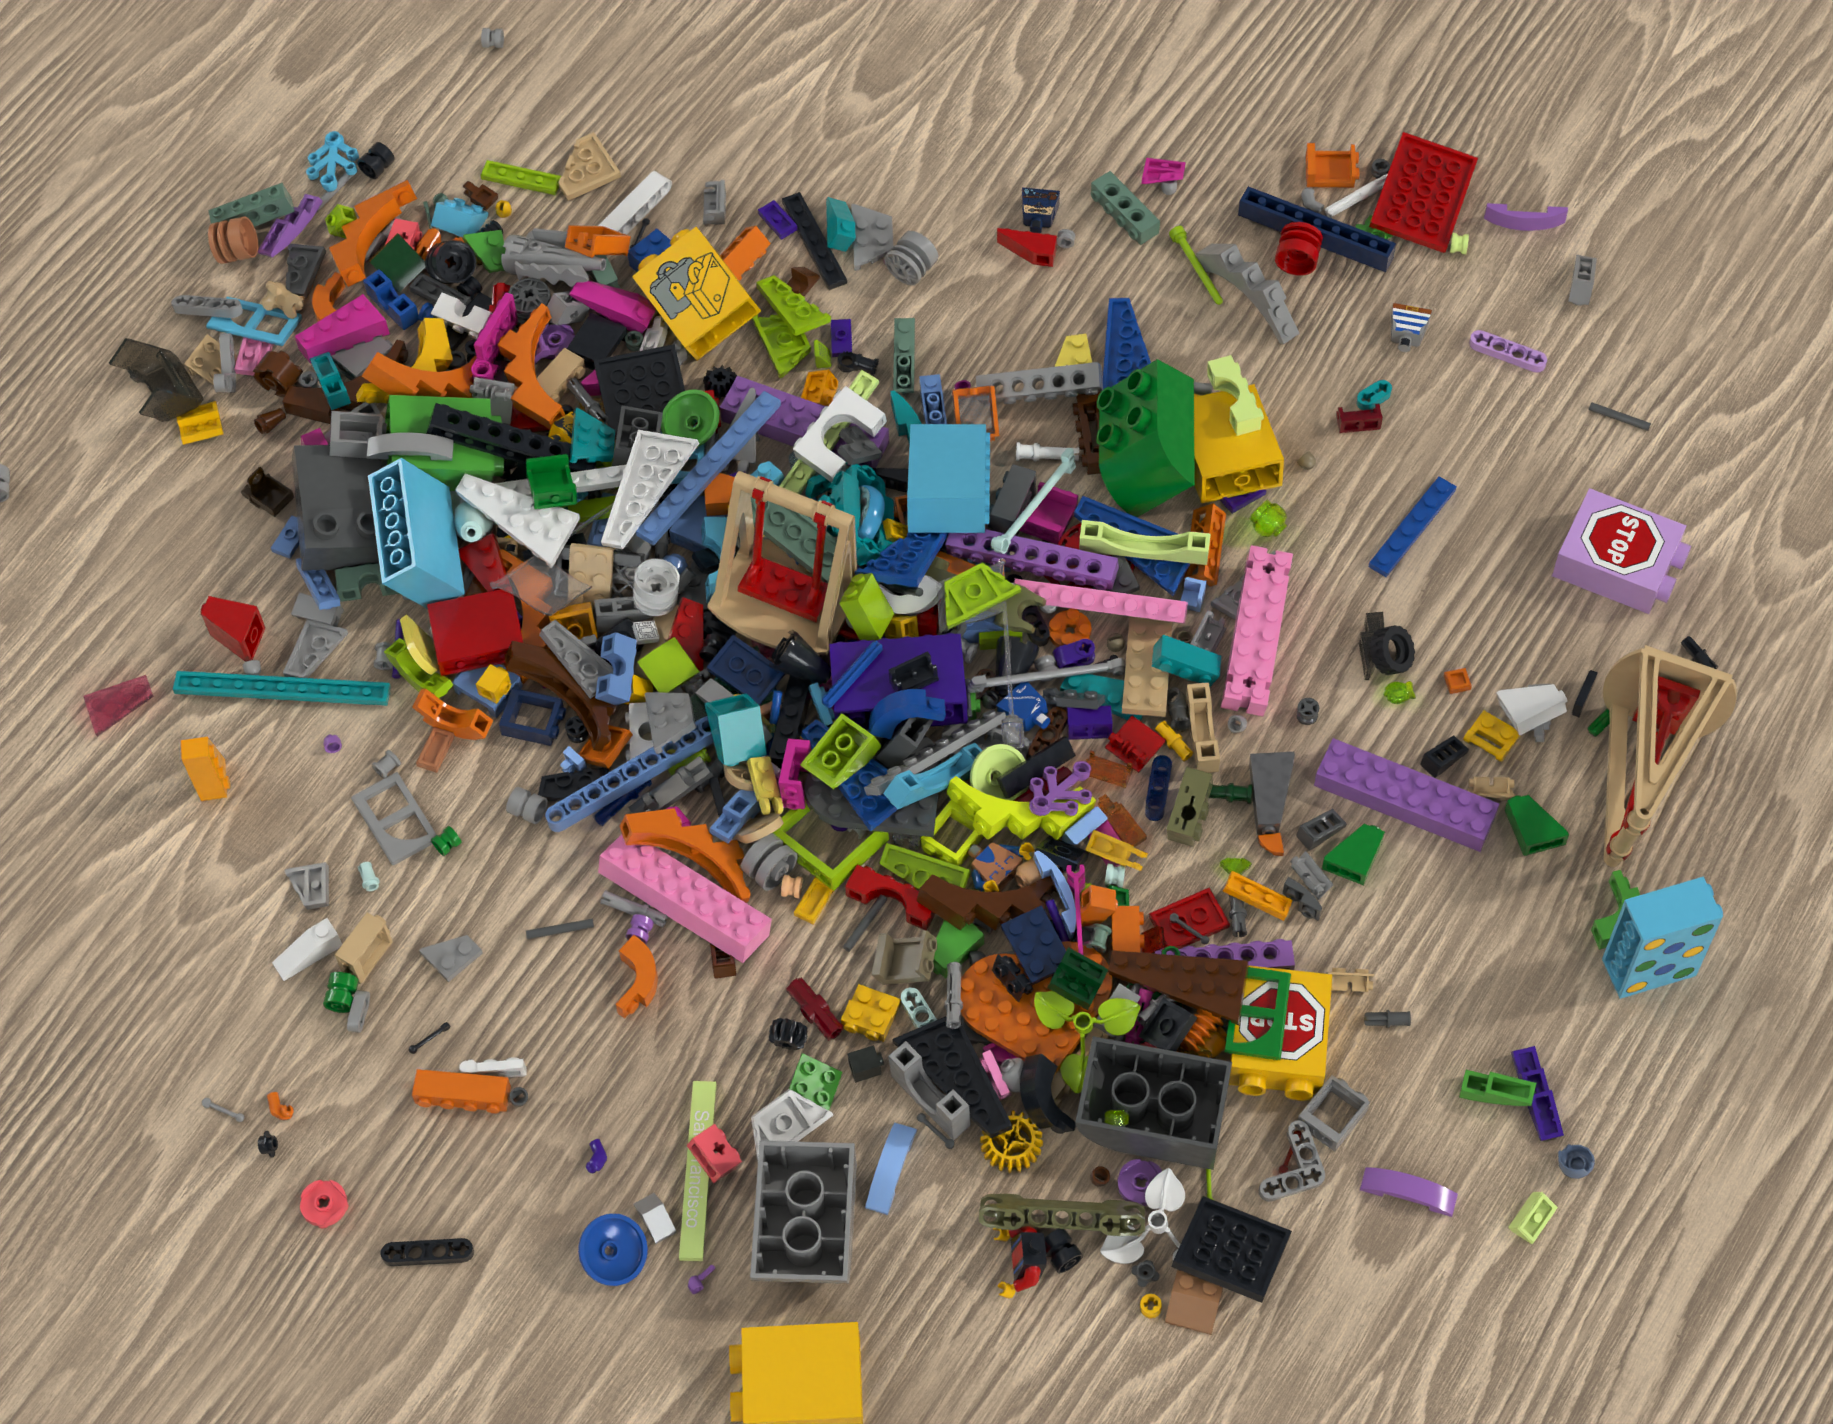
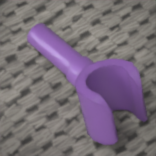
(695, 1281)

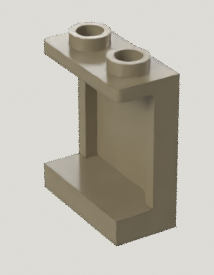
(904, 959)

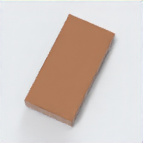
(435, 749)

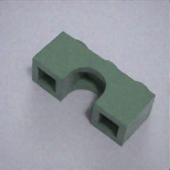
(353, 579)

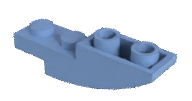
(735, 815)

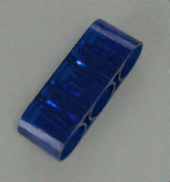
(1154, 796)

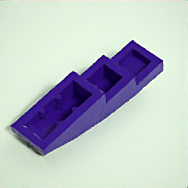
(1543, 1107)

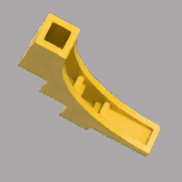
(433, 356)

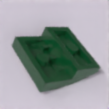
(398, 262)
(1077, 978)

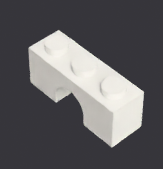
(451, 311)
(639, 724)

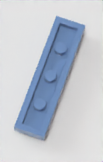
(320, 587)

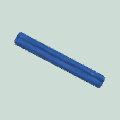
(852, 674)

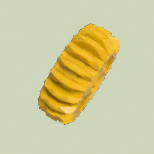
(1028, 1150)

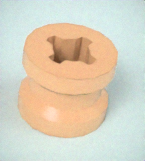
(791, 886)

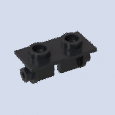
(1006, 971)

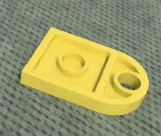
(419, 645)

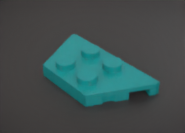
(591, 439)

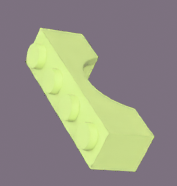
(1226, 376)

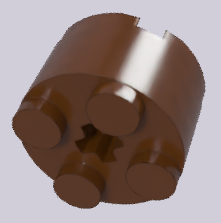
(277, 372)

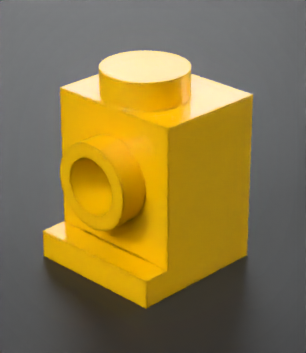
(902, 626)

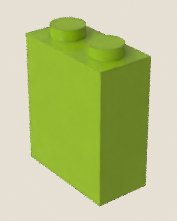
(866, 607)

